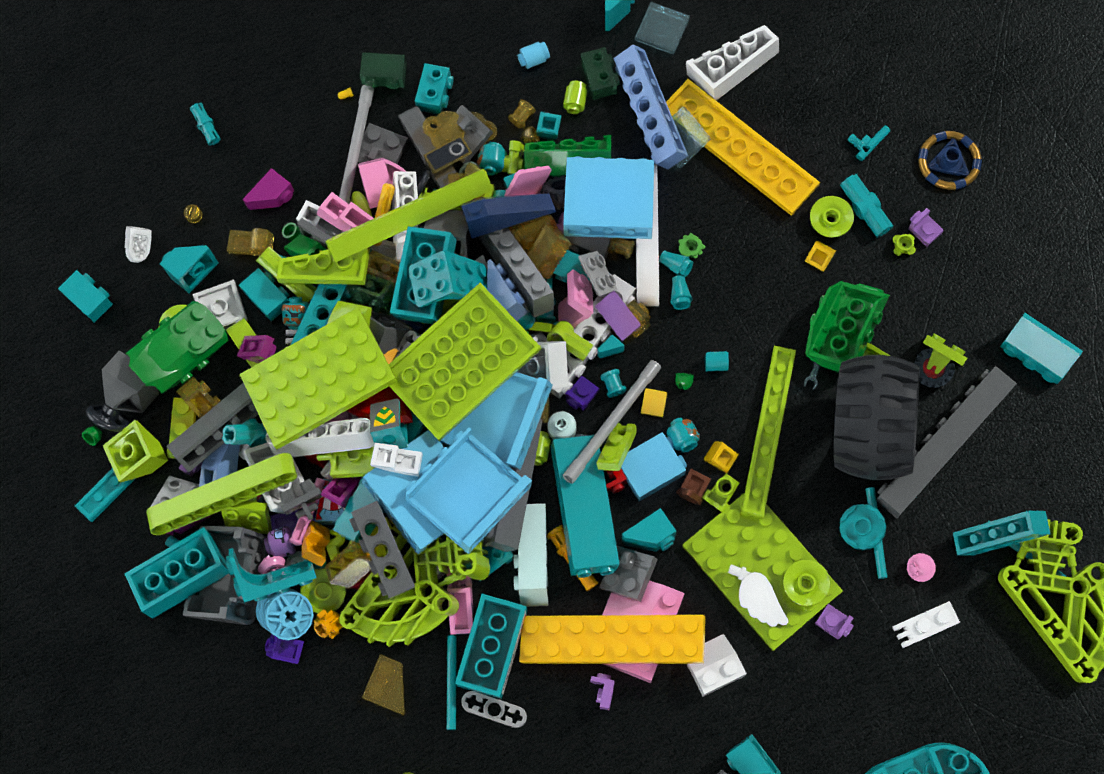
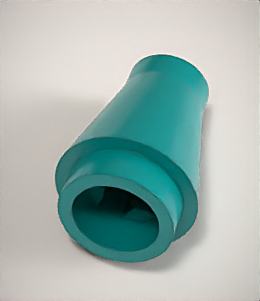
(677, 263)
(680, 293)

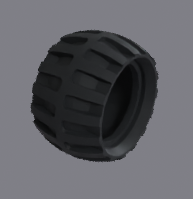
(876, 417)

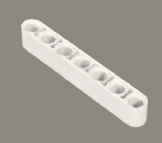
(647, 259)

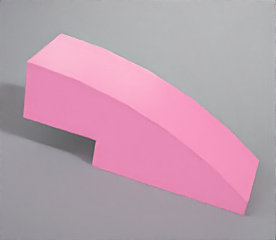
(341, 214)
(463, 620)

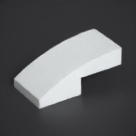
(396, 460)

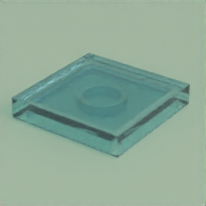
(662, 28)
(691, 133)

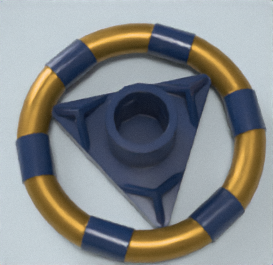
(949, 160)

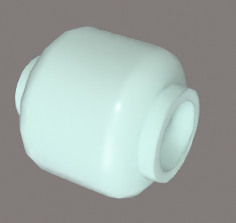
(563, 420)

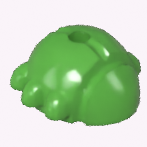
(691, 242)

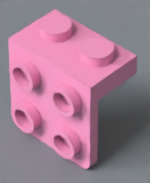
(528, 181)
(579, 302)

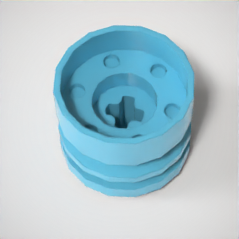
(272, 617)

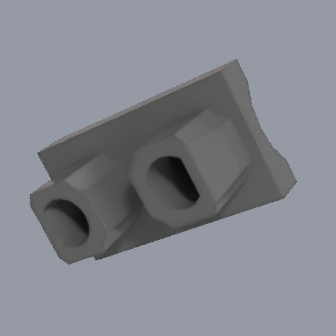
(291, 503)

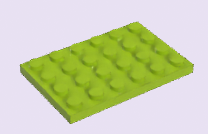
(461, 361)
(317, 378)
(762, 548)

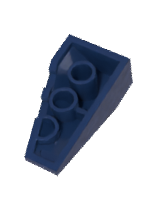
(499, 212)

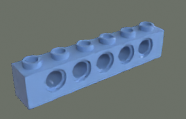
(673, 150)

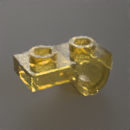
(250, 242)
(641, 315)

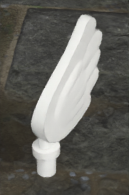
(758, 597)

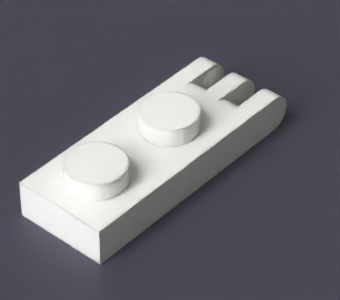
(927, 624)

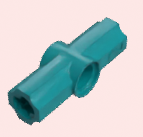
(866, 205)
(247, 433)

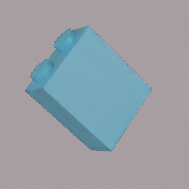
(652, 466)

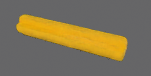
(385, 201)

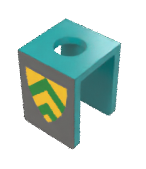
(386, 424)

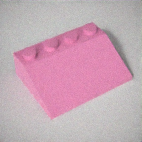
(656, 601)

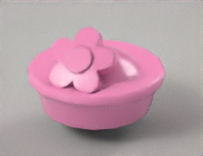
(271, 564)
(921, 567)

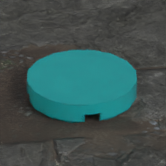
(862, 526)

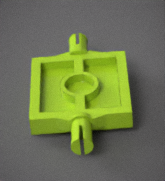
(349, 463)

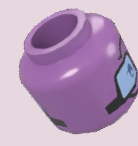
(278, 542)

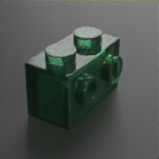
(383, 70)
(599, 73)
(375, 293)

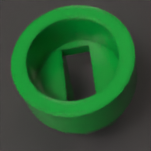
(293, 228)
(684, 380)
(92, 435)

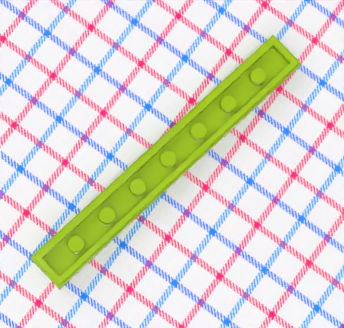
(408, 215)
(768, 432)

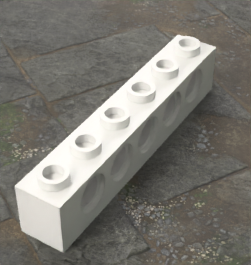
(599, 331)

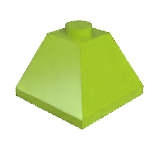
(134, 452)

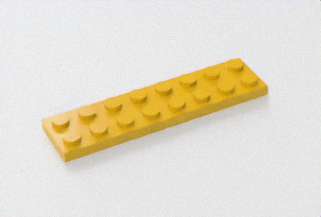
(745, 149)
(613, 639)

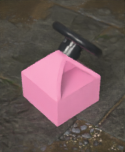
(380, 171)

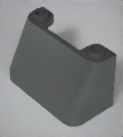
(220, 599)

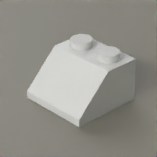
(549, 364)
(719, 667)

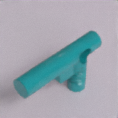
(867, 142)

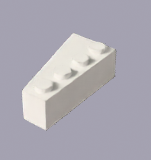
(733, 62)

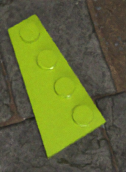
(323, 270)

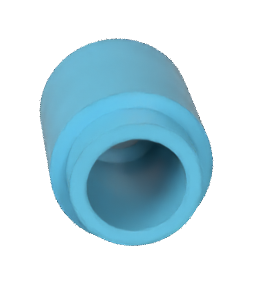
(533, 55)

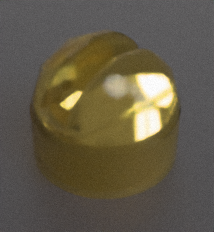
(530, 135)
(196, 213)

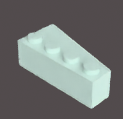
(532, 558)

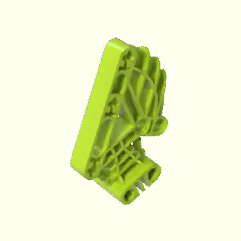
(1046, 556)
(414, 622)

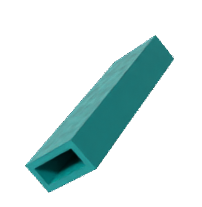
(584, 511)

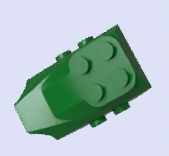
(844, 323)
(177, 347)

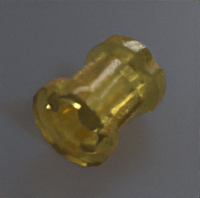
(521, 114)
(622, 247)

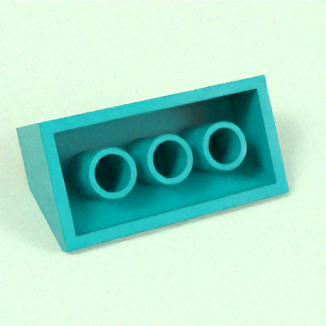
(177, 573)

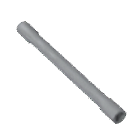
(364, 103)
(579, 464)

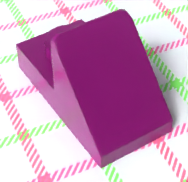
(257, 348)
(341, 489)

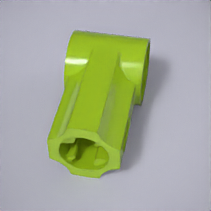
(574, 343)

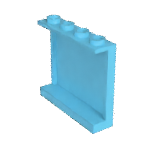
(609, 198)
(508, 418)
(466, 491)
(390, 492)

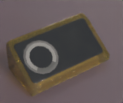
(447, 154)

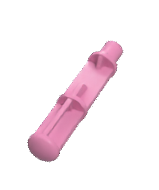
(303, 521)

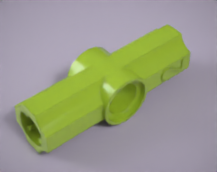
(270, 261)

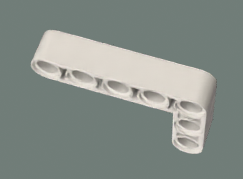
(330, 438)

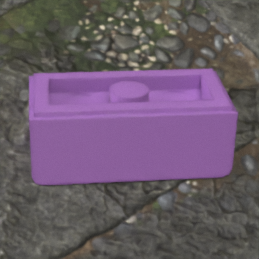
(618, 315)

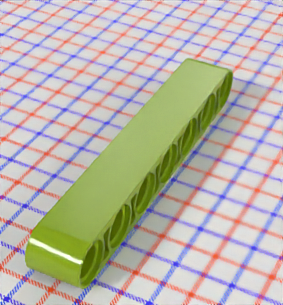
(221, 494)

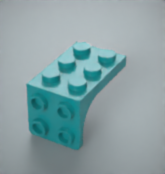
(445, 277)
(258, 586)

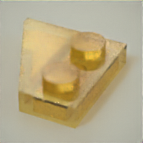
(386, 685)

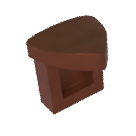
(694, 487)

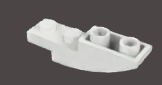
(405, 192)

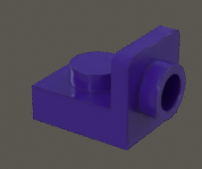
(581, 393)
(284, 649)

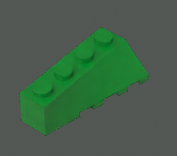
(555, 155)

